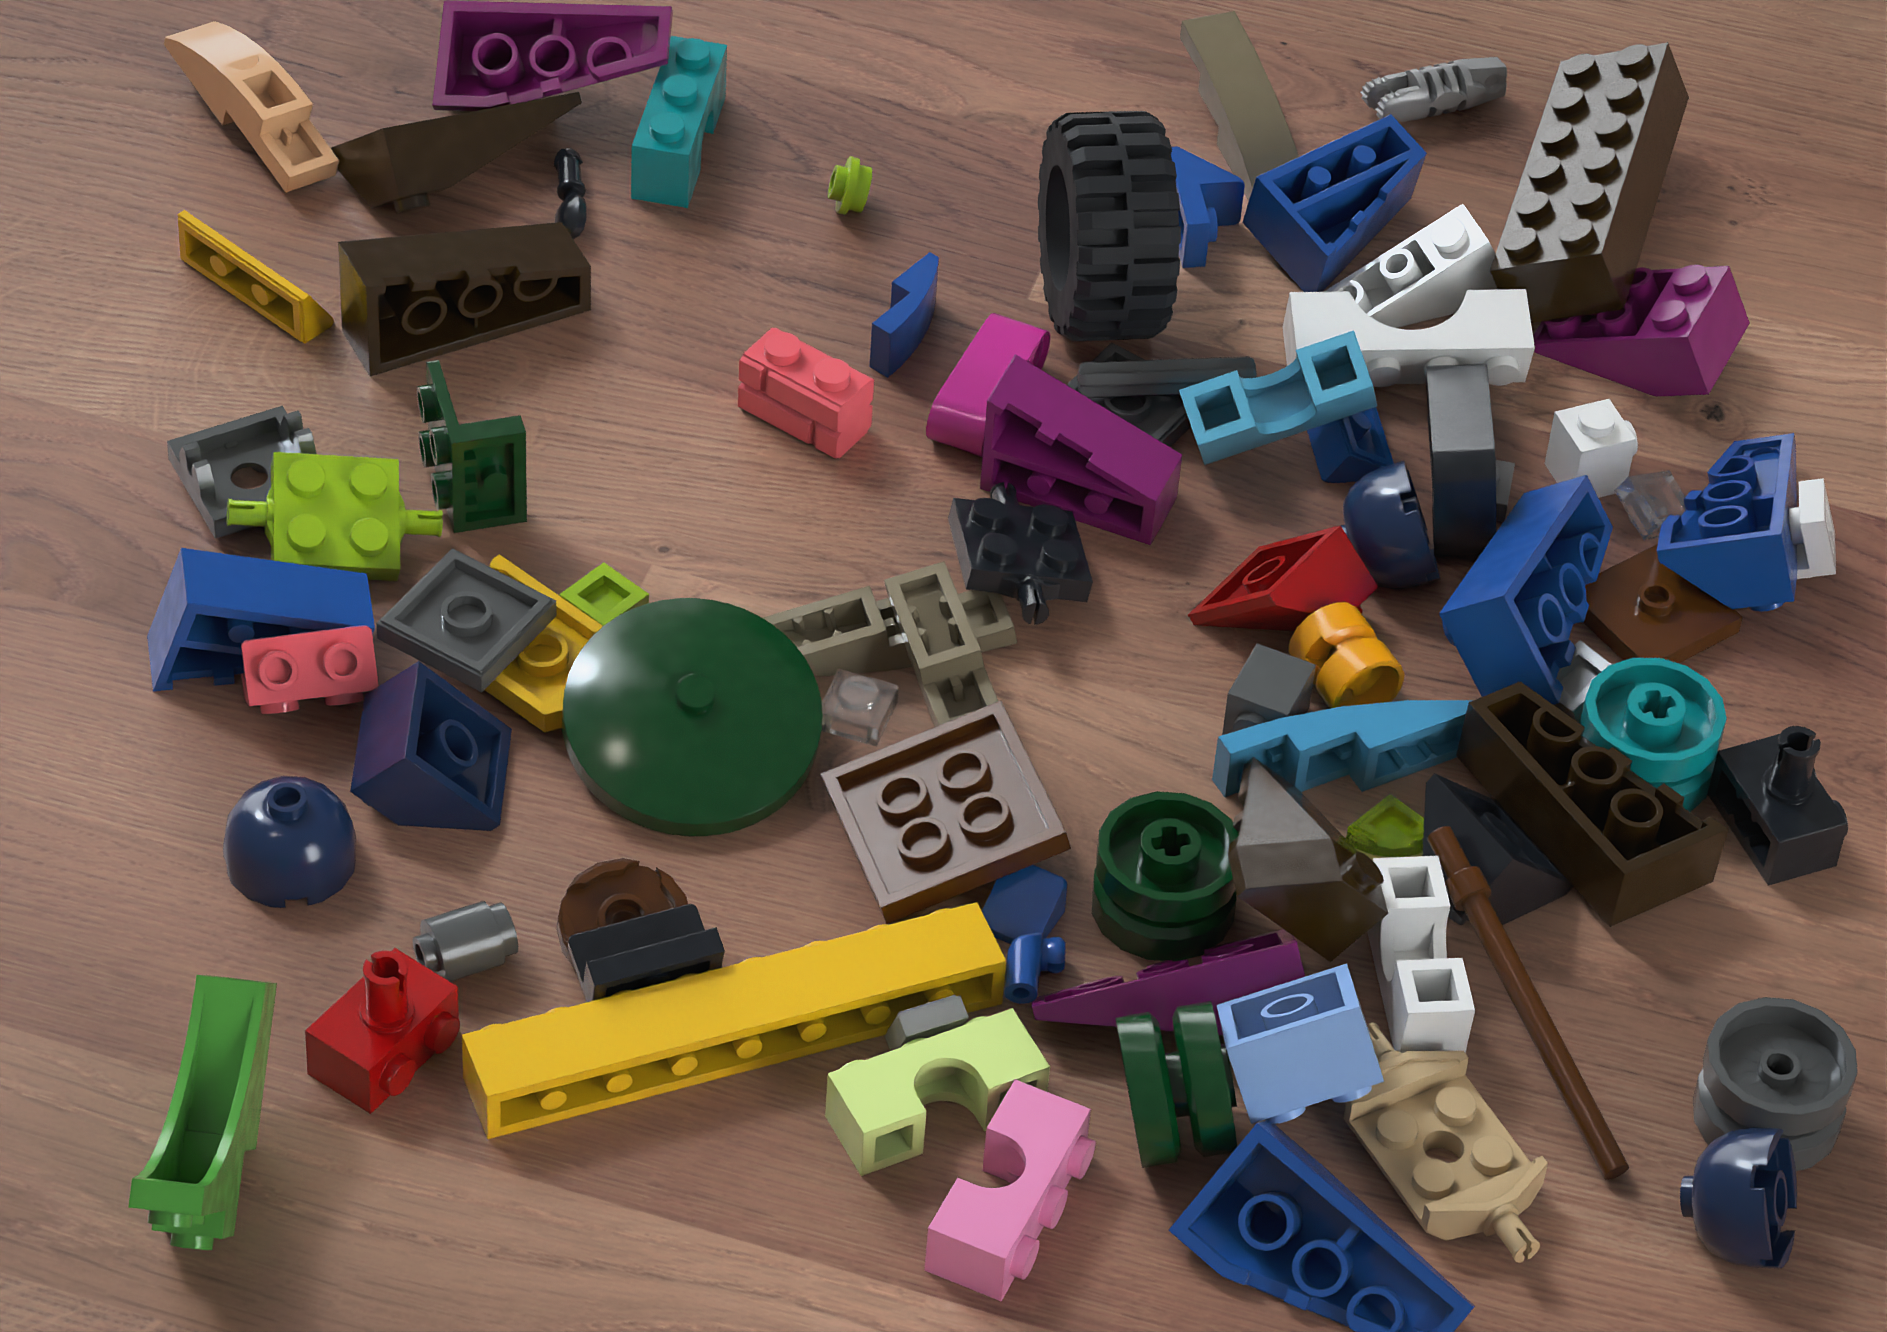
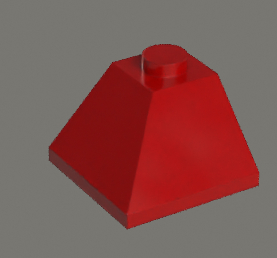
(1288, 583)

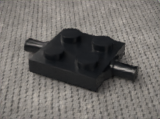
(1020, 551)

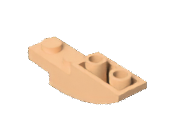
(257, 94)

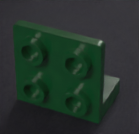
(475, 463)

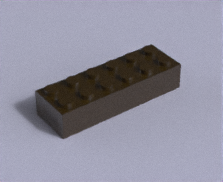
(1592, 182)

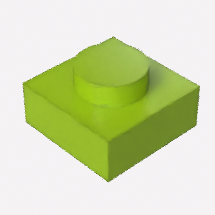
(605, 594)

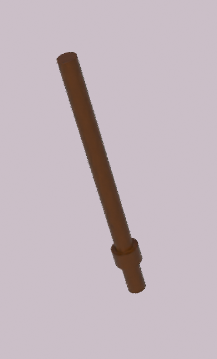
(1470, 894)

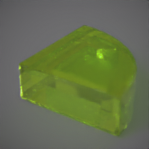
(1388, 830)

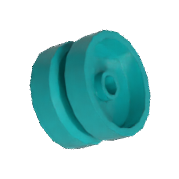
(1659, 719)

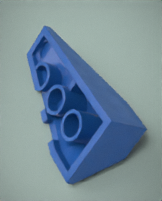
(1738, 528)

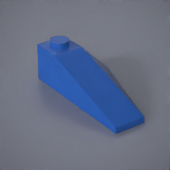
(1304, 1237)

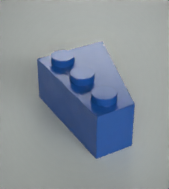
(1334, 200)
(226, 599)

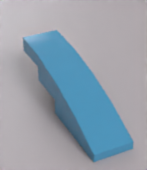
(1361, 741)

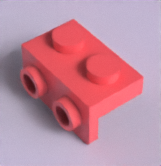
(309, 666)

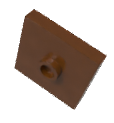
(1654, 612)

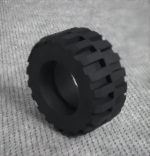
(1108, 225)

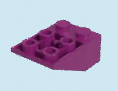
(1666, 338)

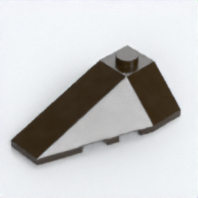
(1300, 866)

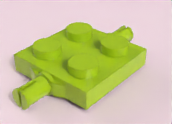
(336, 513)

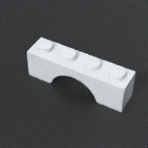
(1486, 329)

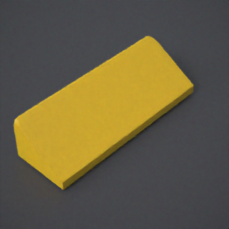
(250, 280)

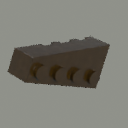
(456, 290)

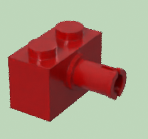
(382, 1030)

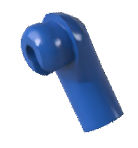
(1025, 961)

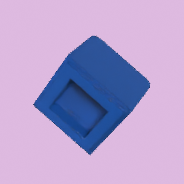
(1025, 903)

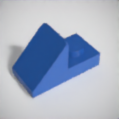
(1207, 200)

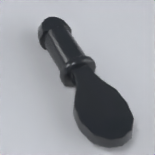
(571, 191)

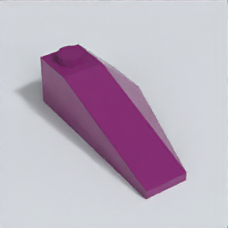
(536, 50)
(1225, 975)

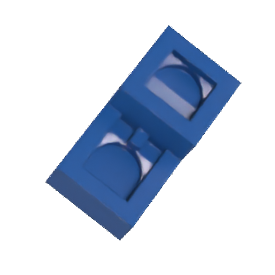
(904, 325)

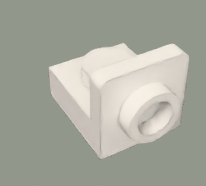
(1813, 531)

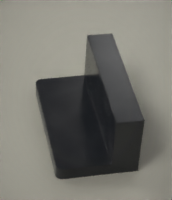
(644, 952)

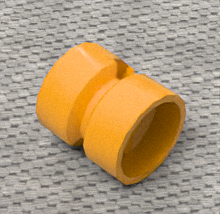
(1348, 657)

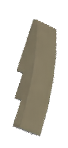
(1239, 97)
(864, 635)
(940, 643)

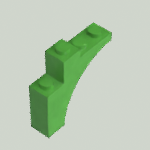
(212, 1116)

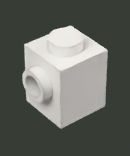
(1591, 443)

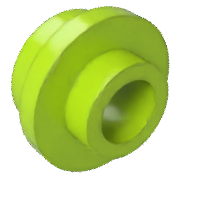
(850, 186)

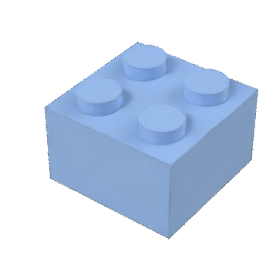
(1299, 1045)

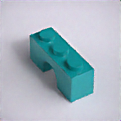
(678, 112)

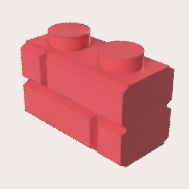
(805, 392)

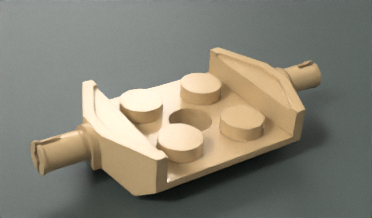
(1435, 1105)

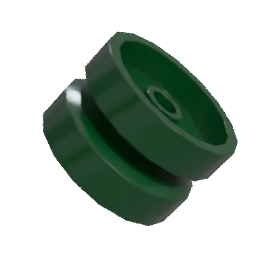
(1164, 876)
(1178, 1084)

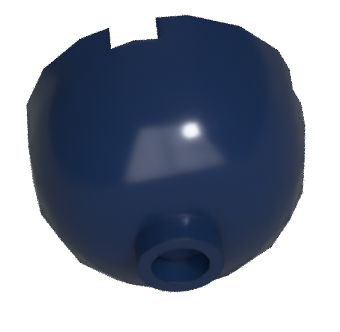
(1389, 528)
(289, 842)
(1743, 1197)

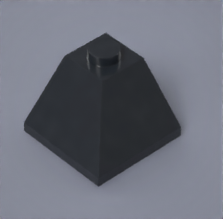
(1490, 838)

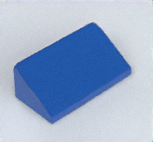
(1350, 447)

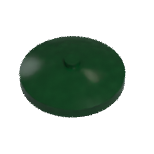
(691, 717)

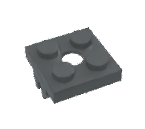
(212, 456)

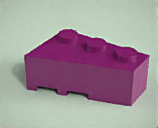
(1076, 455)

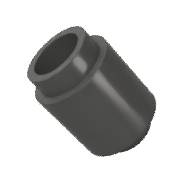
(466, 940)

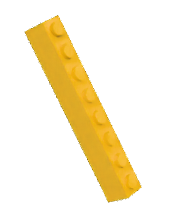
(727, 1019)

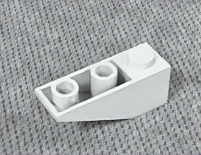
(1424, 273)

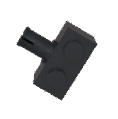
(1779, 805)

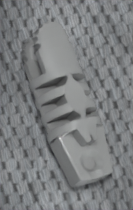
(1436, 88)

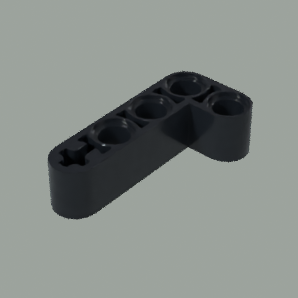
(1461, 458)

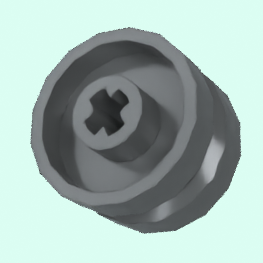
(1777, 1069)

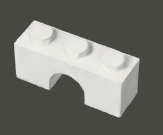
(1420, 987)

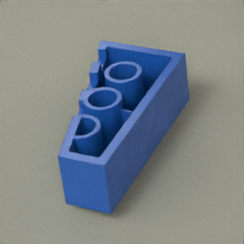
(1530, 589)

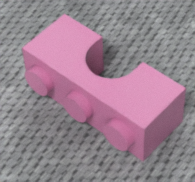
(991, 1233)

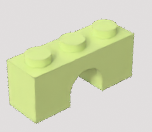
(881, 1100)

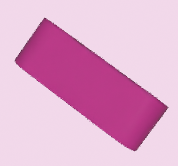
(961, 404)

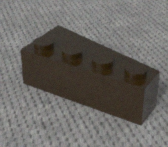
(1585, 807)

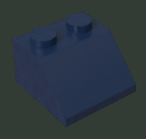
(430, 754)

